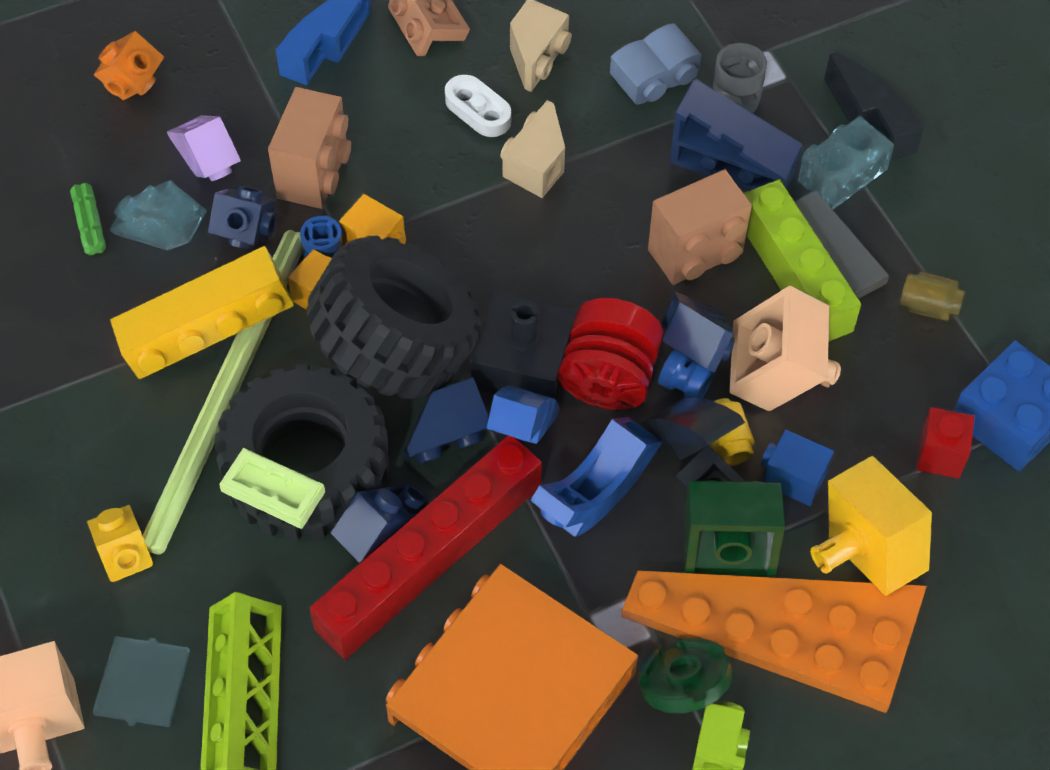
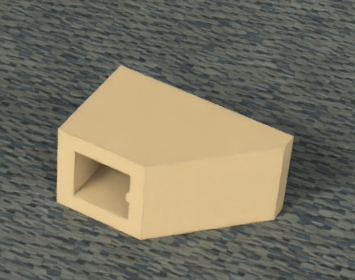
(536, 40)
(537, 153)

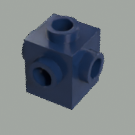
(242, 216)

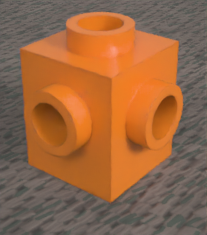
(128, 66)

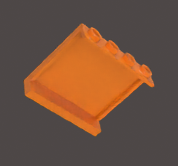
(512, 680)

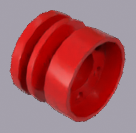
(611, 354)

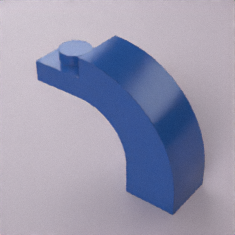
(600, 480)

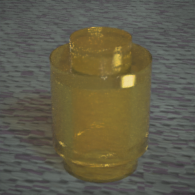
(932, 295)

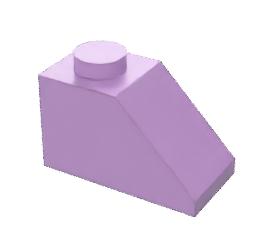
(205, 146)

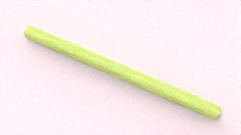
(202, 437)

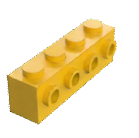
(201, 313)

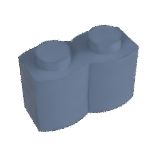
(655, 64)

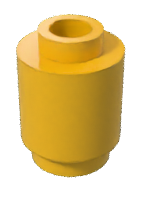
(736, 445)

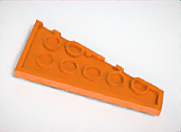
(812, 631)

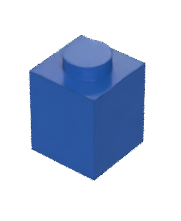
(797, 465)

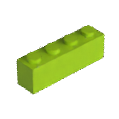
(797, 255)

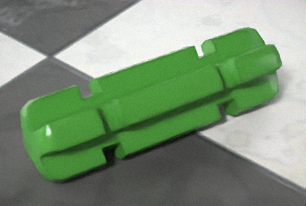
(88, 219)

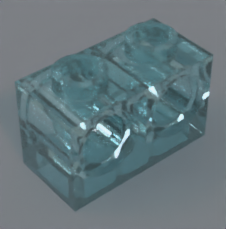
(845, 161)

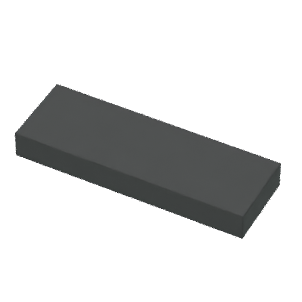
(847, 252)

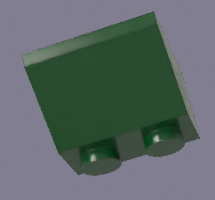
(733, 528)

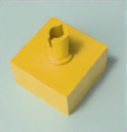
(875, 527)

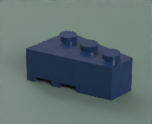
(721, 135)

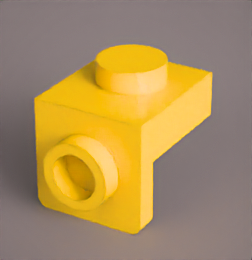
(120, 543)

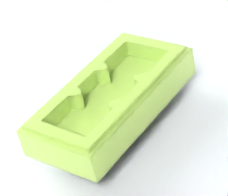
(272, 488)

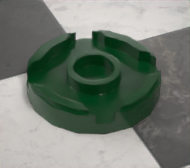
(685, 676)

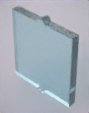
(141, 681)

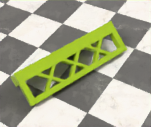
(229, 678)

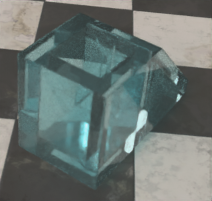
(158, 216)

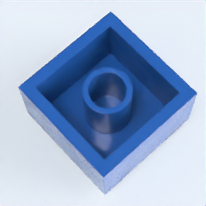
(1011, 405)

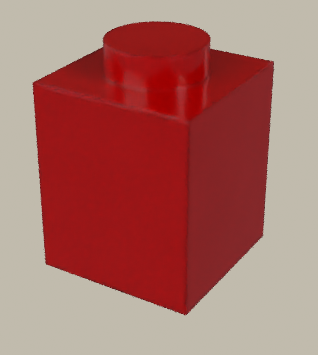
(945, 442)

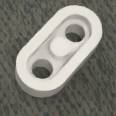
(480, 107)

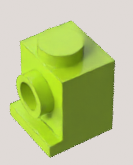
(721, 738)

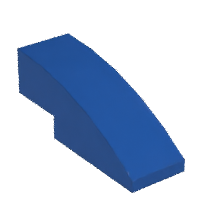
(321, 36)
(522, 413)

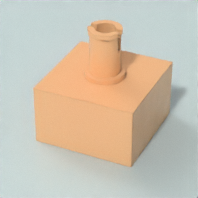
(781, 349)
(36, 703)

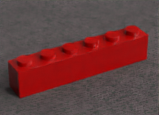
(426, 547)

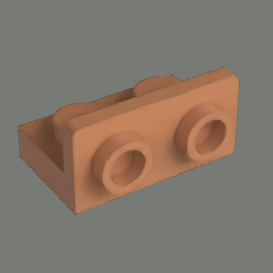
(428, 22)

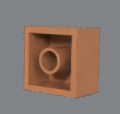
(309, 148)
(699, 227)

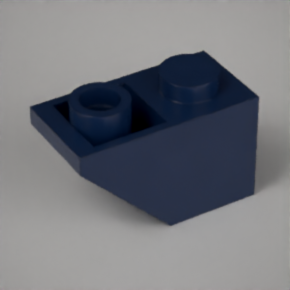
(697, 331)
(448, 418)
(376, 517)

